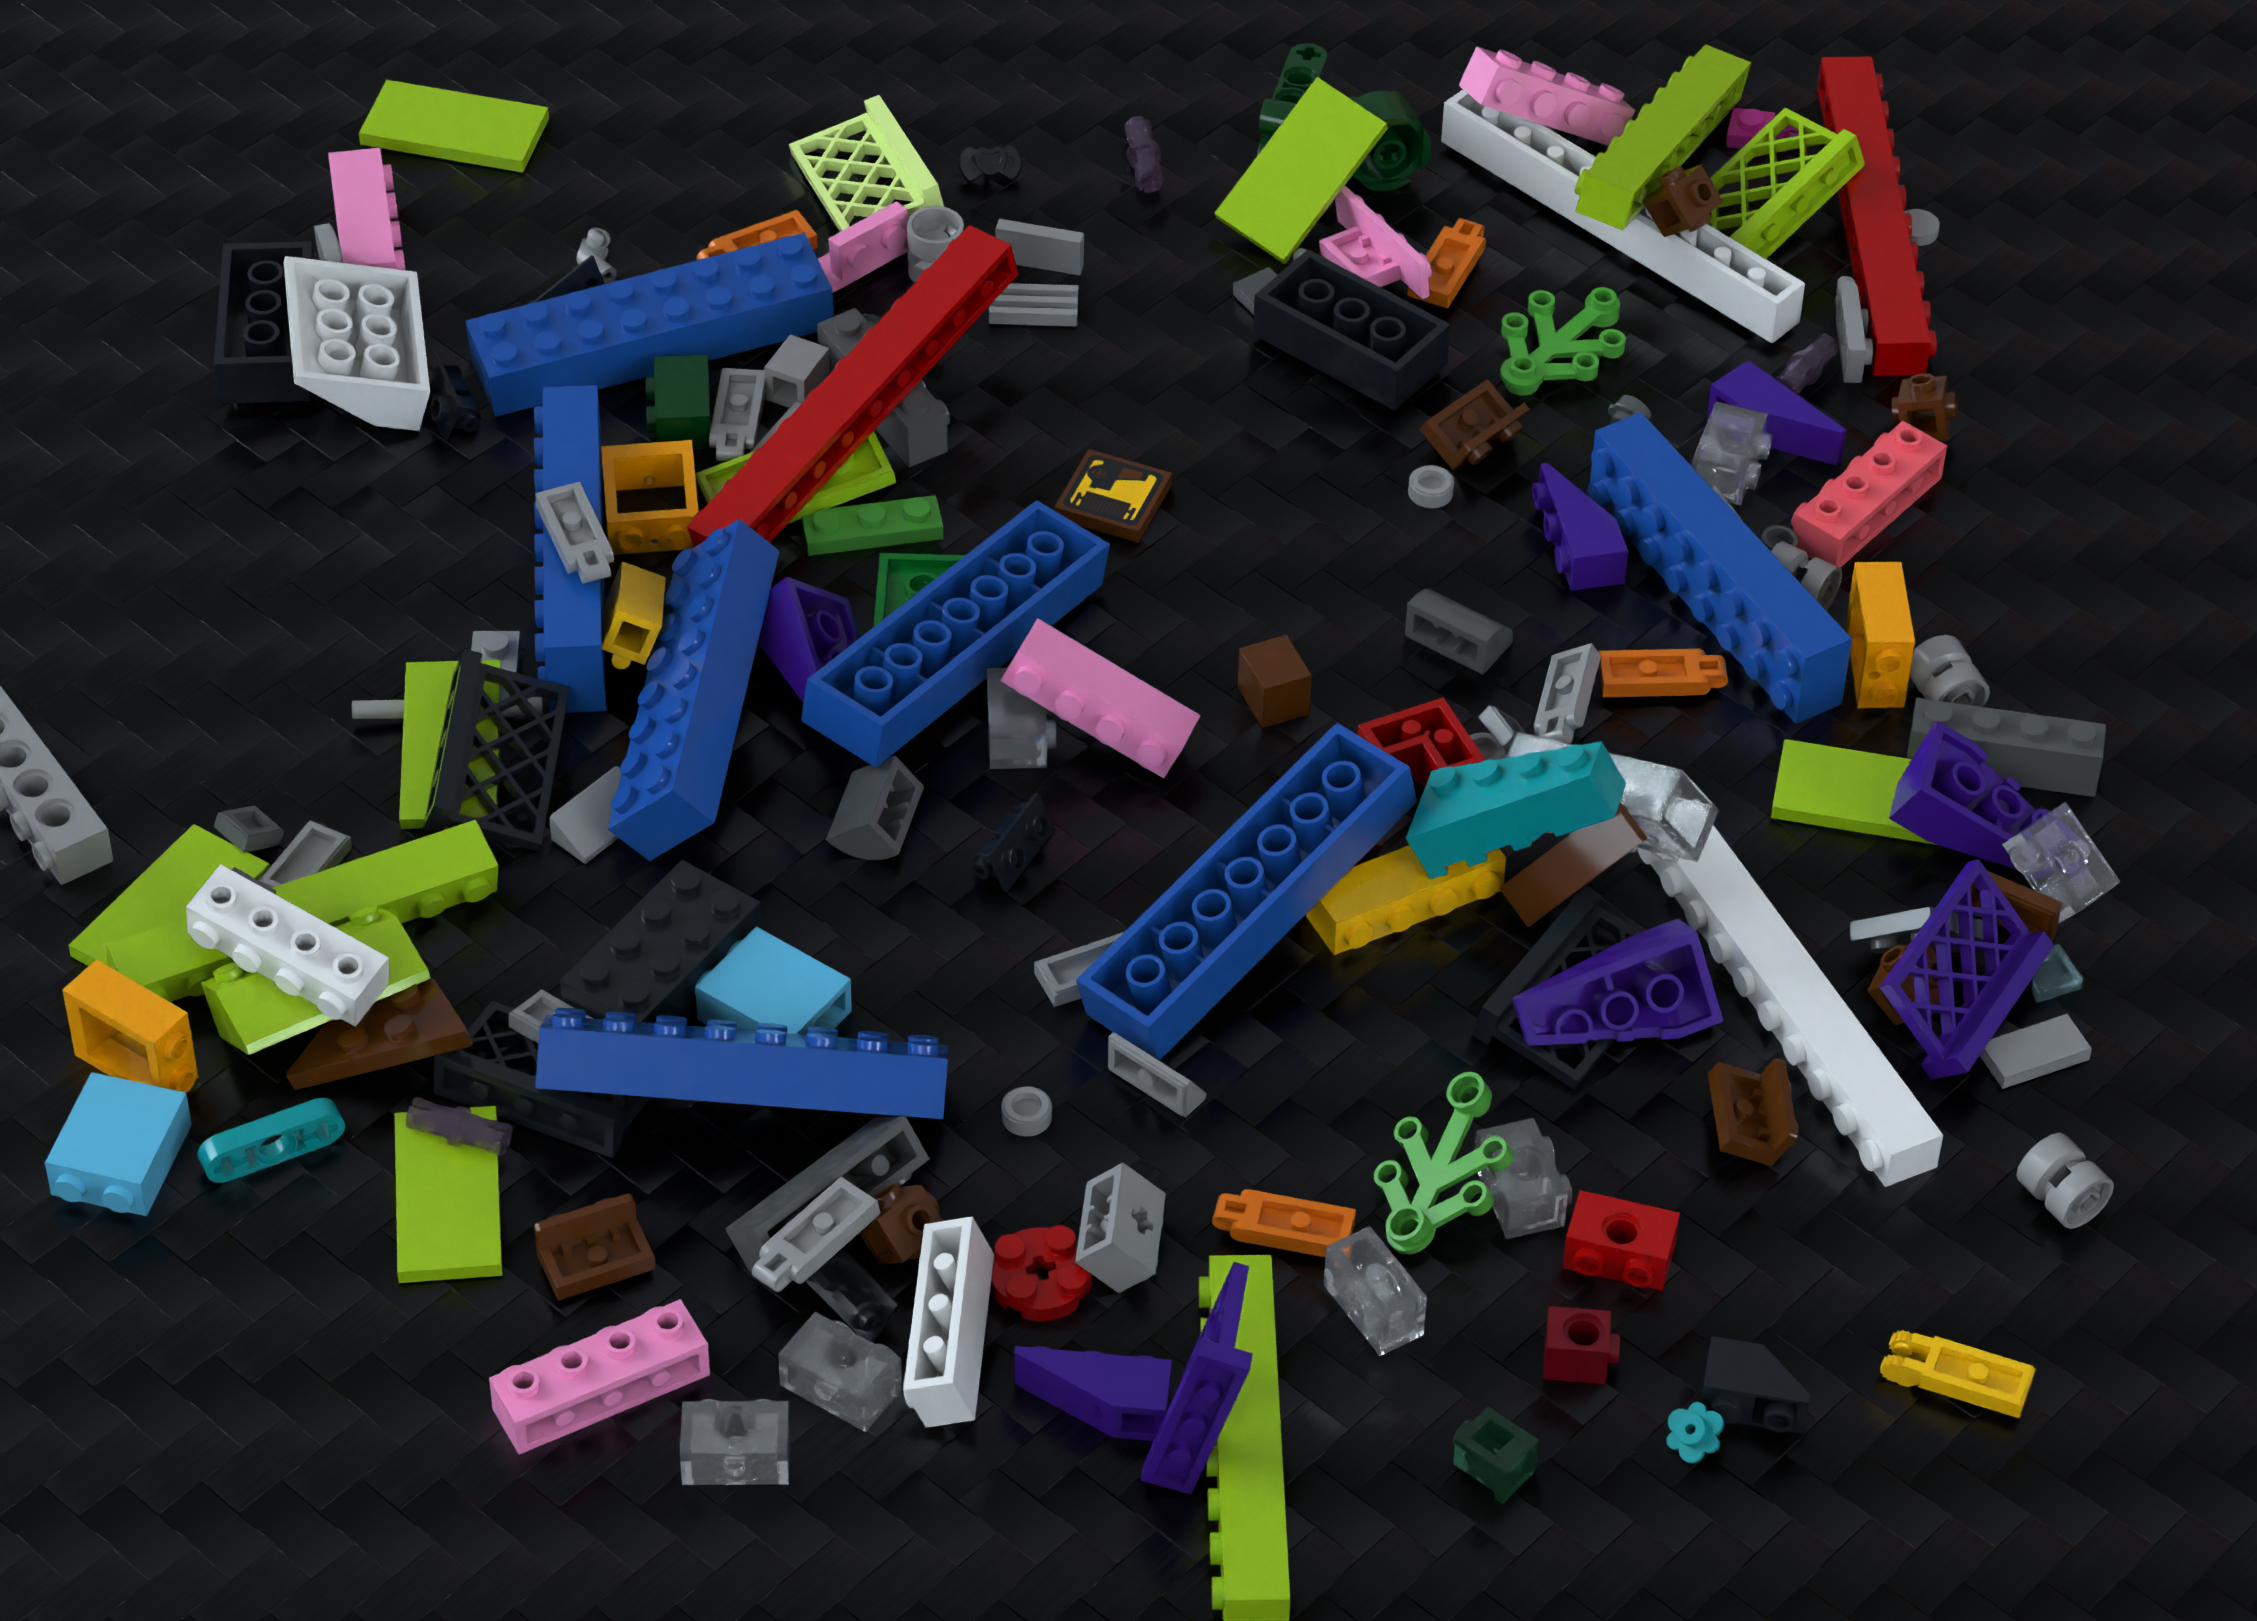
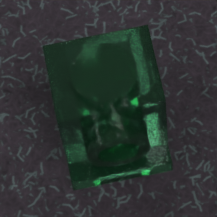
(1495, 1452)

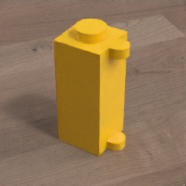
(633, 615)

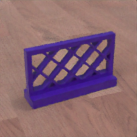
(1986, 997)
(1203, 1394)

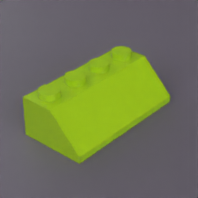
(257, 1013)

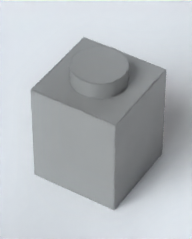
(795, 371)

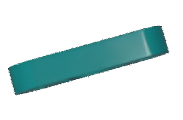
(225, 1155)

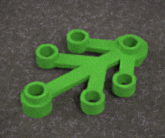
(1526, 372)
(1440, 1171)

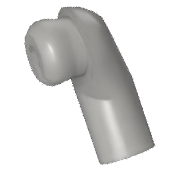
(596, 246)

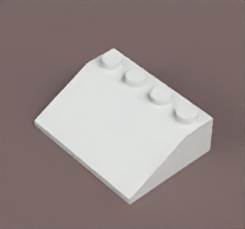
(359, 339)

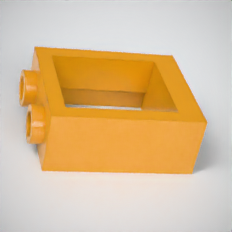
(645, 468)
(1880, 634)
(129, 1030)

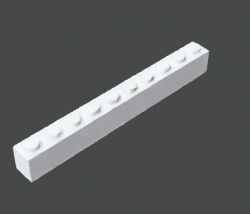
(1697, 261)
(1803, 1011)

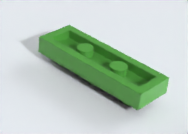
(872, 525)

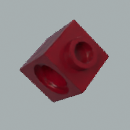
(1579, 1345)

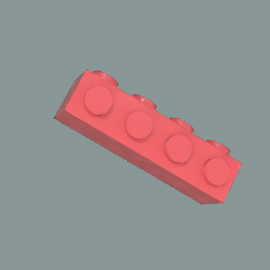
(1869, 494)

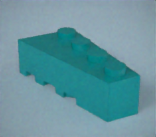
(1512, 803)

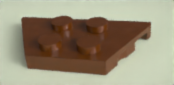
(391, 1033)

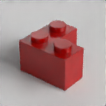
(1423, 739)

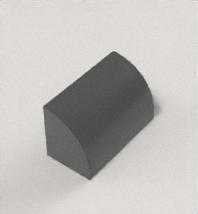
(1456, 630)
(876, 811)

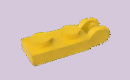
(1958, 1372)

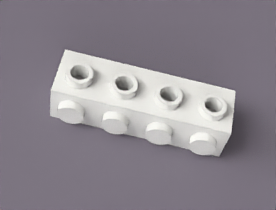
(287, 946)
(948, 1322)

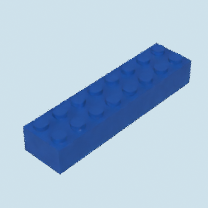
(619, 327)
(1720, 568)
(570, 610)
(952, 631)
(694, 691)
(1247, 891)
(742, 1065)

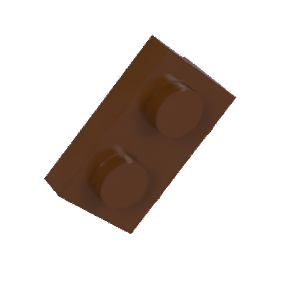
(1472, 424)
(1753, 1111)
(593, 1246)

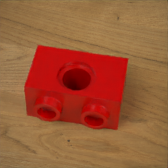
(1621, 1240)

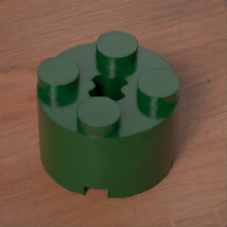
(1399, 149)

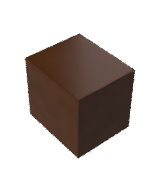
(1274, 681)

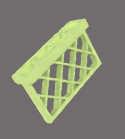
(896, 160)

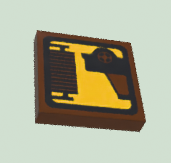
(1114, 495)

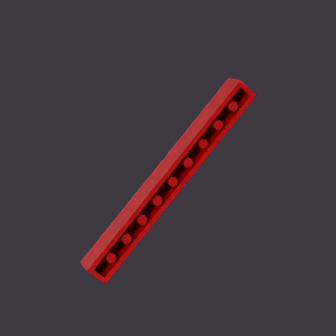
(1876, 222)
(862, 388)

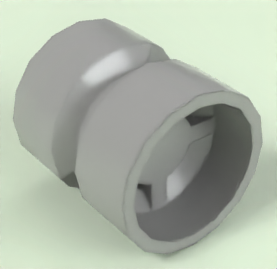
(929, 235)
(1817, 575)
(1946, 673)
(2068, 1184)

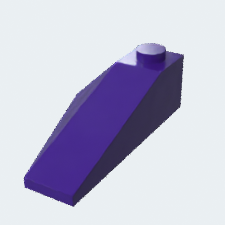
(805, 630)
(1959, 799)
(1629, 991)

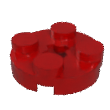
(1035, 1249)

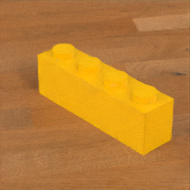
(1397, 893)

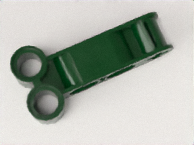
(1300, 70)

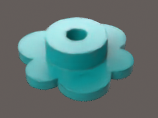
(1704, 1439)

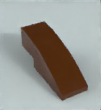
(1571, 865)

